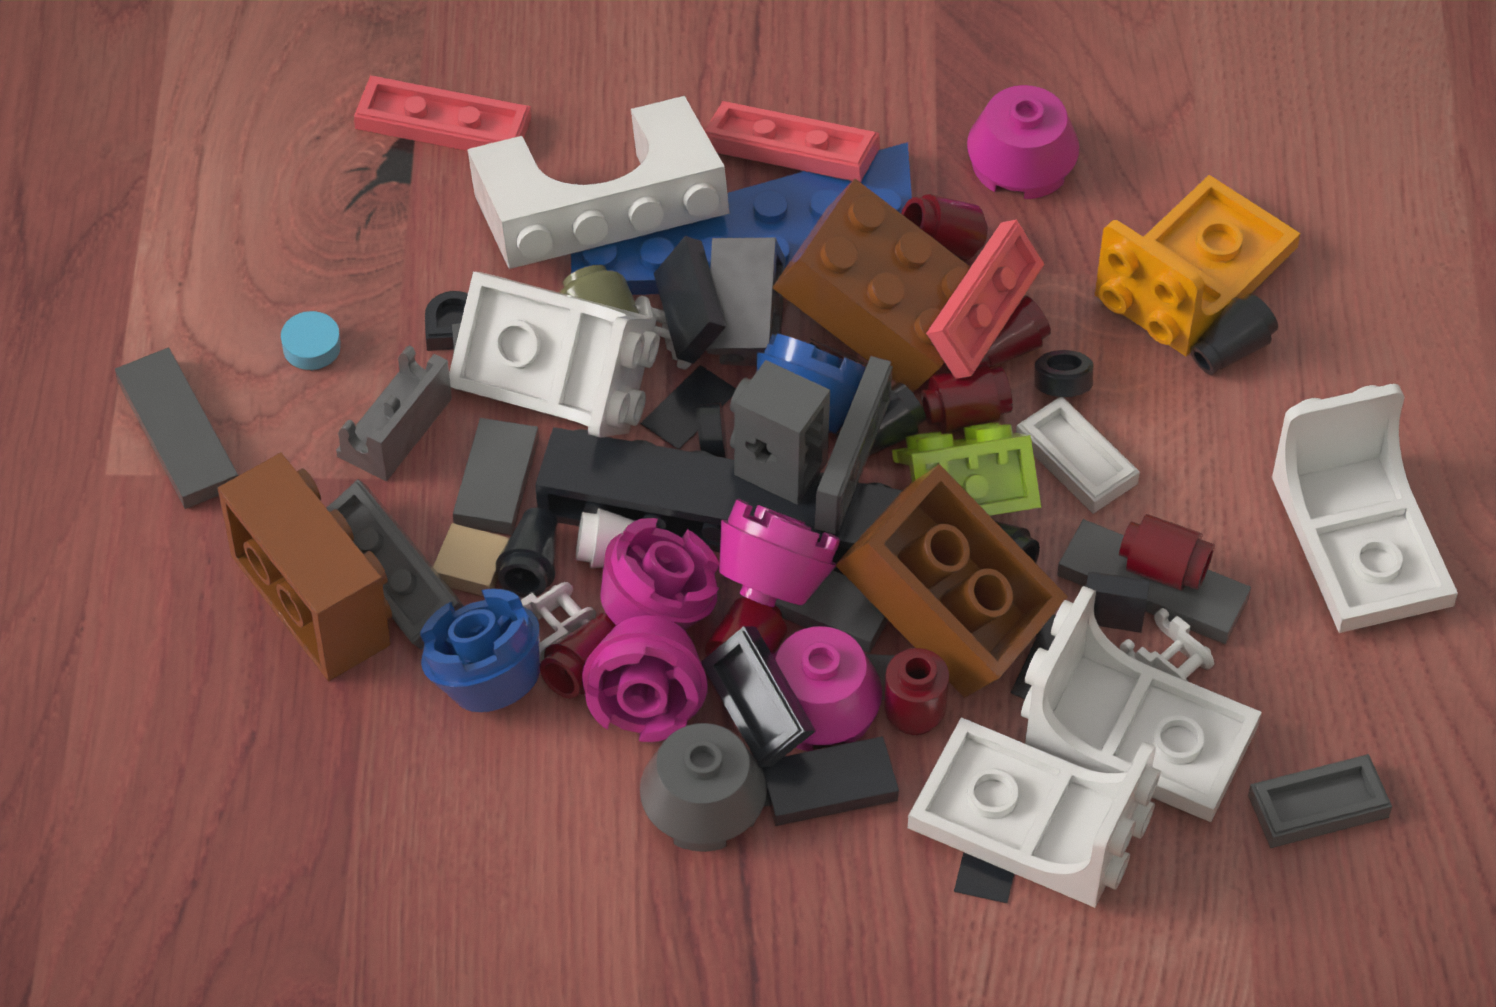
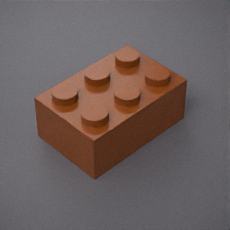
(874, 282)
(306, 565)
(952, 580)

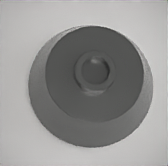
(703, 787)

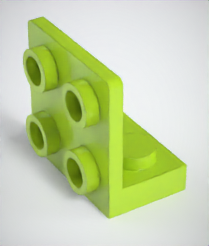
(987, 463)

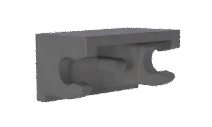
(751, 308)
(397, 416)

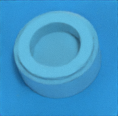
(310, 340)

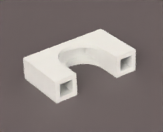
(545, 218)

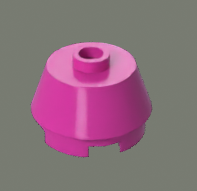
(1023, 142)
(774, 555)
(658, 575)
(645, 678)
(831, 683)

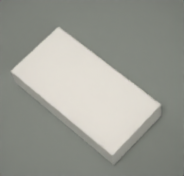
(1078, 455)

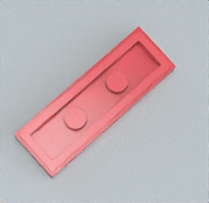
(438, 115)
(792, 141)
(985, 299)

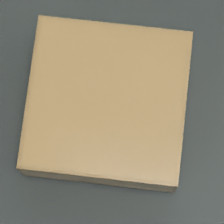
(469, 559)

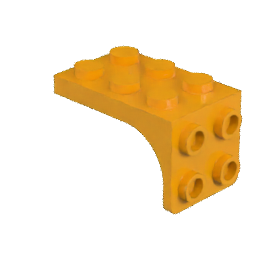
(1191, 263)

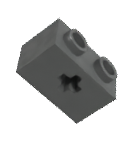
(780, 431)

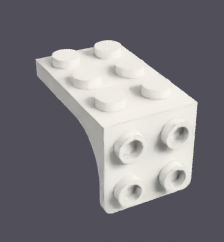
(554, 353)
(1355, 509)
(1101, 704)
(1036, 810)

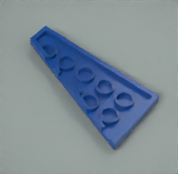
(775, 208)

